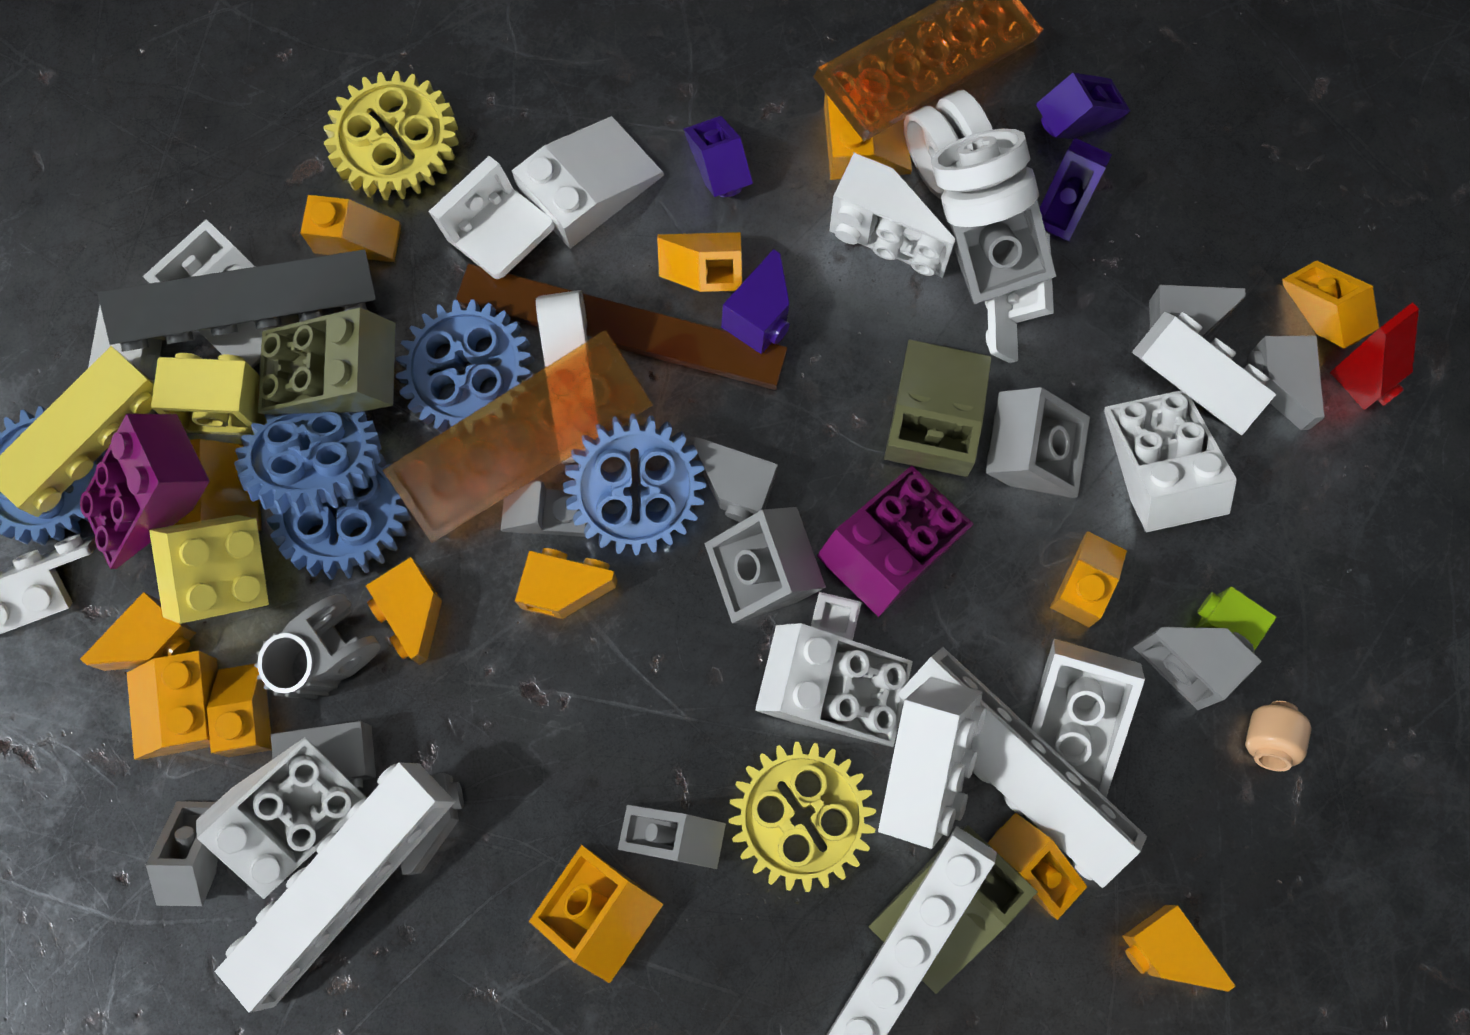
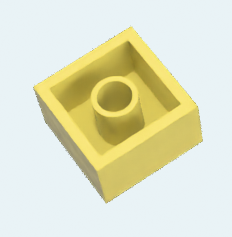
(208, 393)
(209, 568)

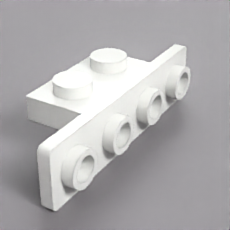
(1015, 307)
(32, 585)

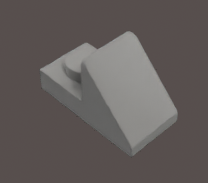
(539, 511)

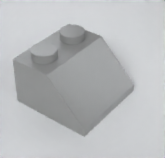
(1003, 254)
(1037, 442)
(764, 563)
(1200, 661)

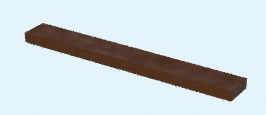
(634, 329)

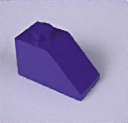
(1081, 106)
(719, 156)
(1072, 188)
(759, 306)

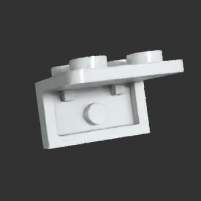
(491, 220)

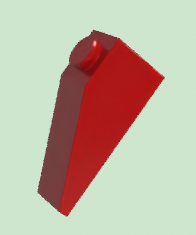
(1381, 361)

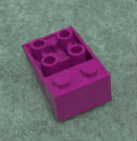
(142, 484)
(893, 540)

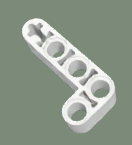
(561, 326)

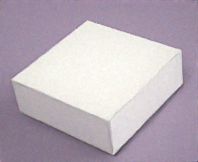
(836, 615)

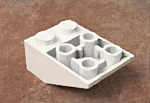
(886, 215)
(207, 253)
(1170, 461)
(833, 684)
(278, 816)

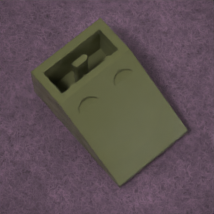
(328, 364)
(939, 408)
(988, 913)

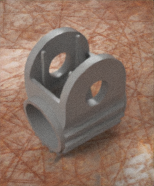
(313, 632)

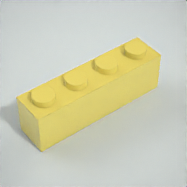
(73, 433)

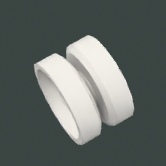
(933, 129)
(985, 177)

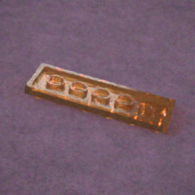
(923, 59)
(517, 436)

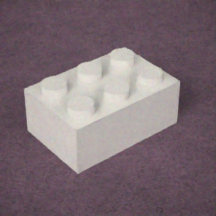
(932, 762)

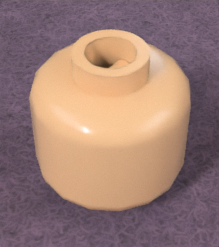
(1278, 736)

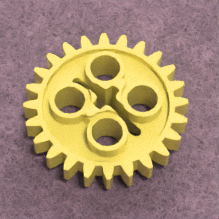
(420, 113)
(836, 793)

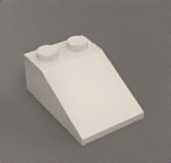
(586, 178)
(1087, 708)

